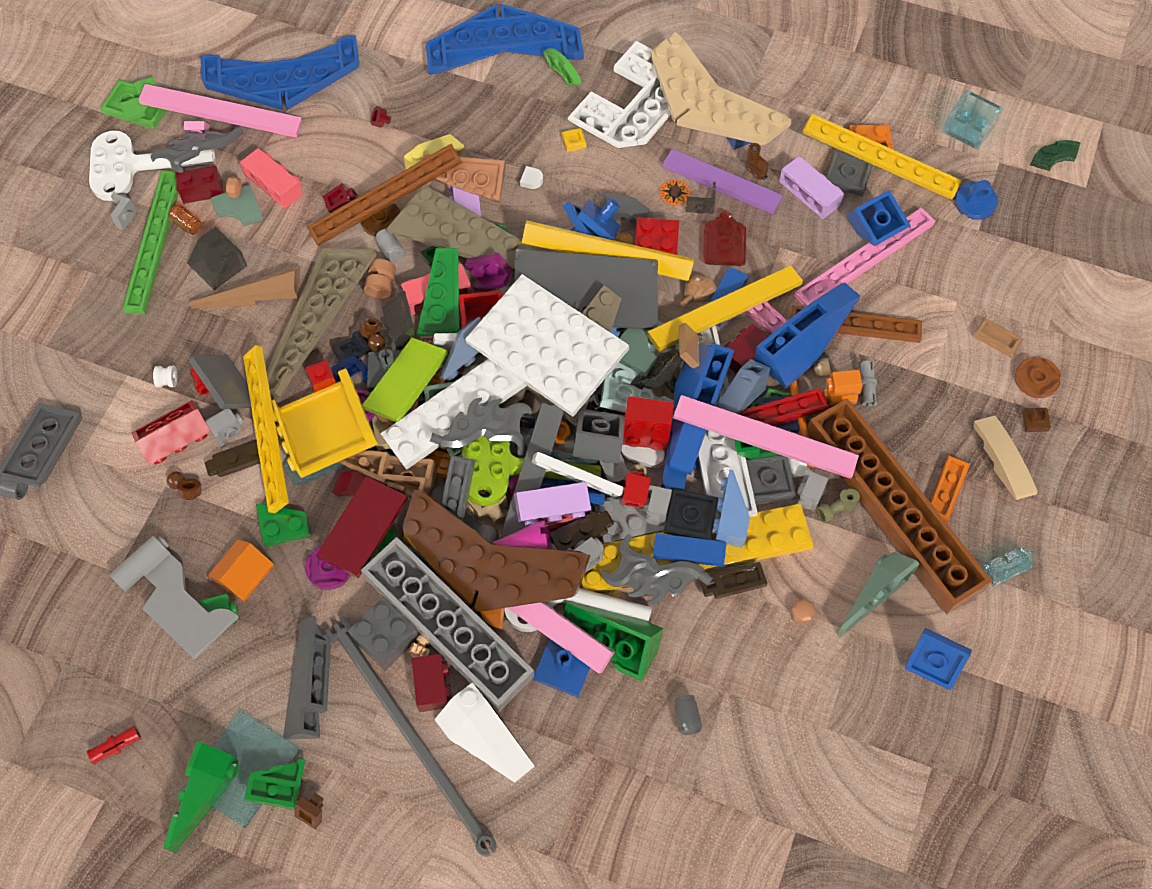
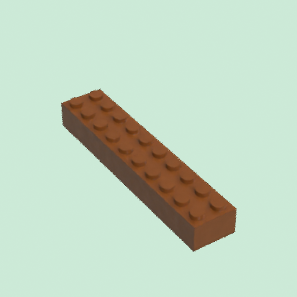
(902, 509)

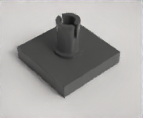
(378, 365)

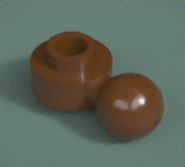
(371, 329)
(187, 488)

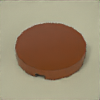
(1037, 377)

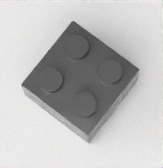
(598, 436)
(383, 633)

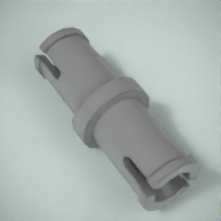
(869, 383)

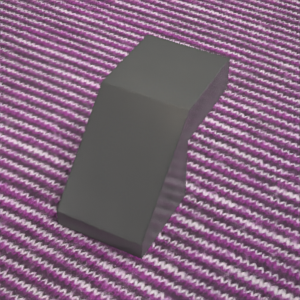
(629, 207)

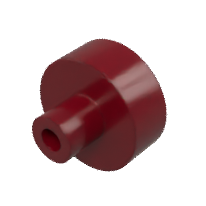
(379, 117)

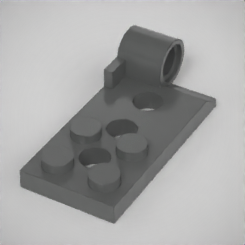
(13, 474)

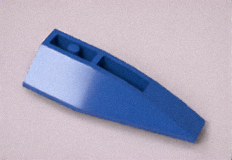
(806, 335)
(703, 385)

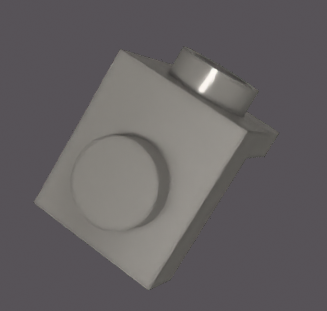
(123, 212)

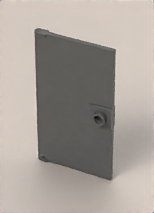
(580, 277)

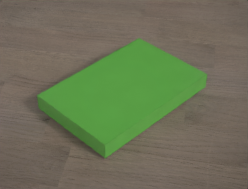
(126, 91)

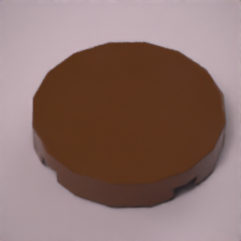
(380, 220)

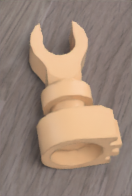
(418, 649)

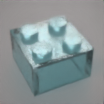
(972, 119)

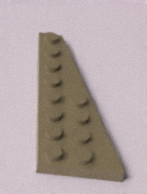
(447, 224)
(323, 296)

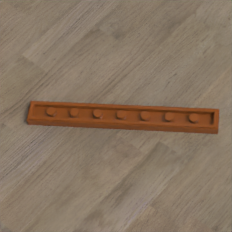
(384, 194)

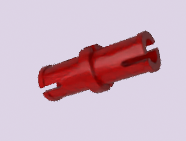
(113, 745)

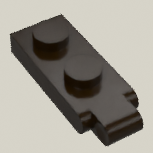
(233, 459)
(589, 526)
(735, 581)

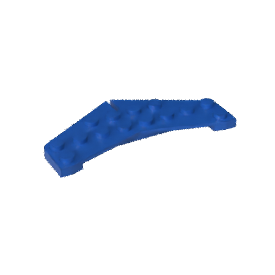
(491, 35)
(291, 78)

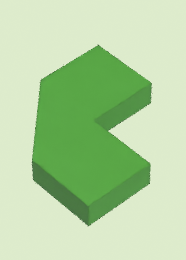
(132, 108)

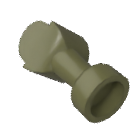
(847, 501)

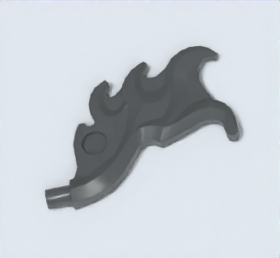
(192, 144)
(487, 422)
(652, 579)

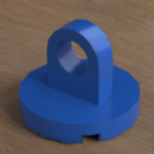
(976, 200)

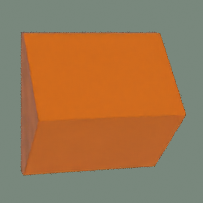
(241, 569)

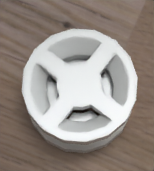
(165, 376)

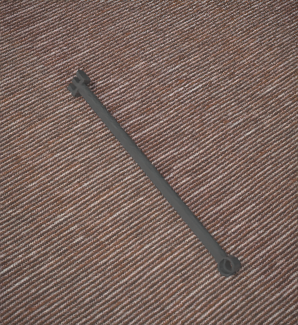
(411, 736)

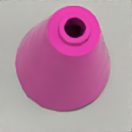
(532, 537)

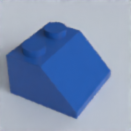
(878, 219)

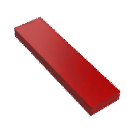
(788, 408)

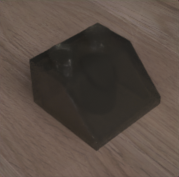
(216, 258)
(397, 322)

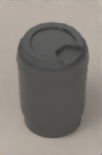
(687, 715)

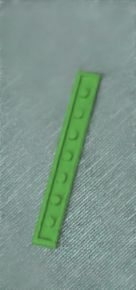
(151, 245)

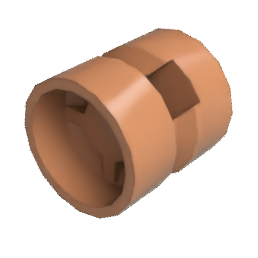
(380, 279)

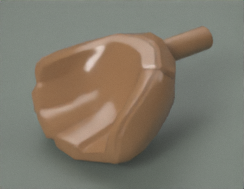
(698, 289)

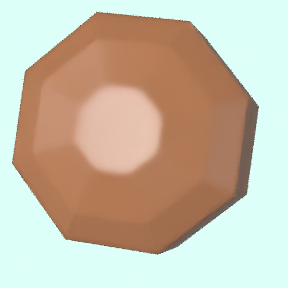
(234, 187)
(803, 611)

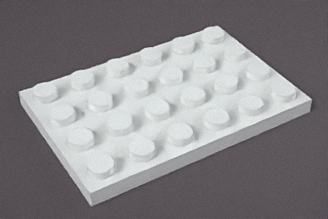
(547, 344)

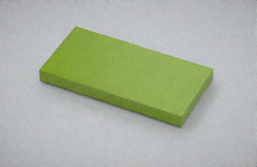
(405, 380)

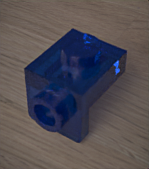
(353, 367)

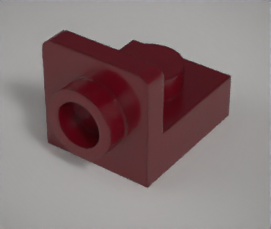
(339, 197)

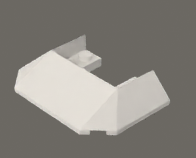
(640, 118)

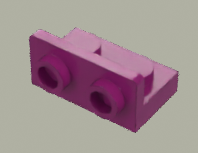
(490, 271)

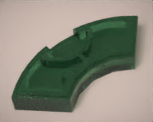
(1057, 152)

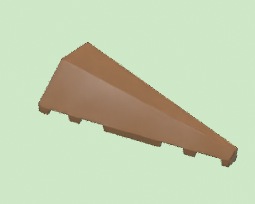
(270, 287)
(392, 472)

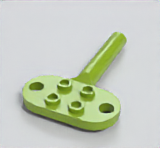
(496, 464)

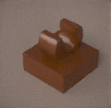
(1036, 419)
(310, 811)

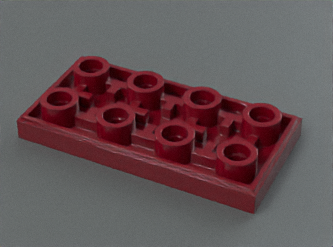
(362, 527)

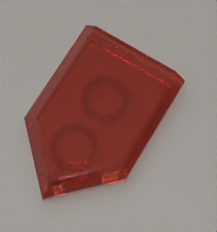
(724, 241)

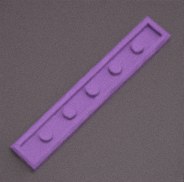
(725, 181)

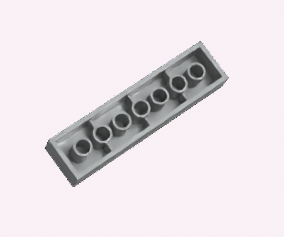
(448, 624)

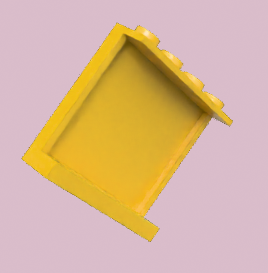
(324, 427)

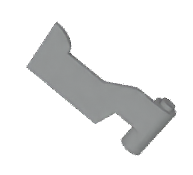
(170, 603)

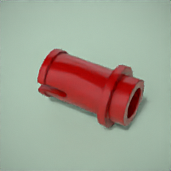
(200, 387)

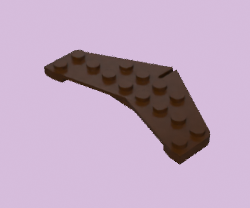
(500, 573)

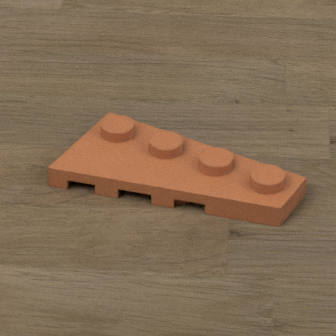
(476, 177)

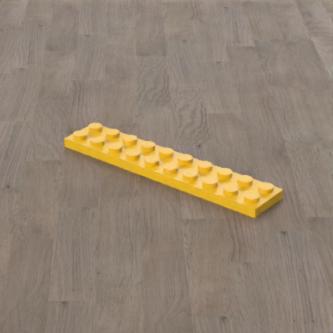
(768, 536)

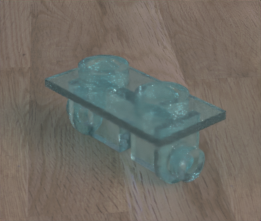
(1017, 561)

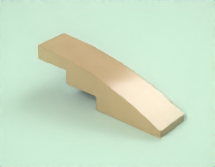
(1006, 458)

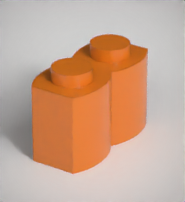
(842, 386)

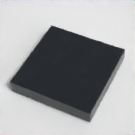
(691, 514)

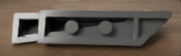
(309, 682)

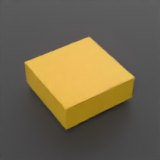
(574, 139)

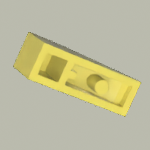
(430, 147)

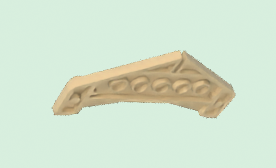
(703, 105)

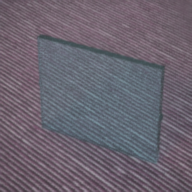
(256, 751)

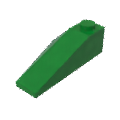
(629, 637)
(209, 777)

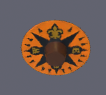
(674, 192)

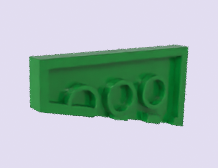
(441, 300)

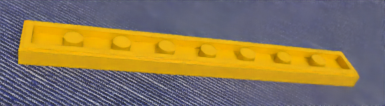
(882, 156)
(580, 243)
(726, 307)
(265, 430)

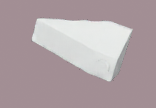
(478, 729)

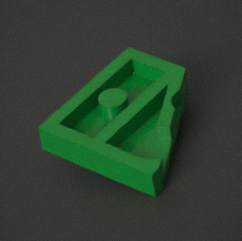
(282, 526)
(276, 786)

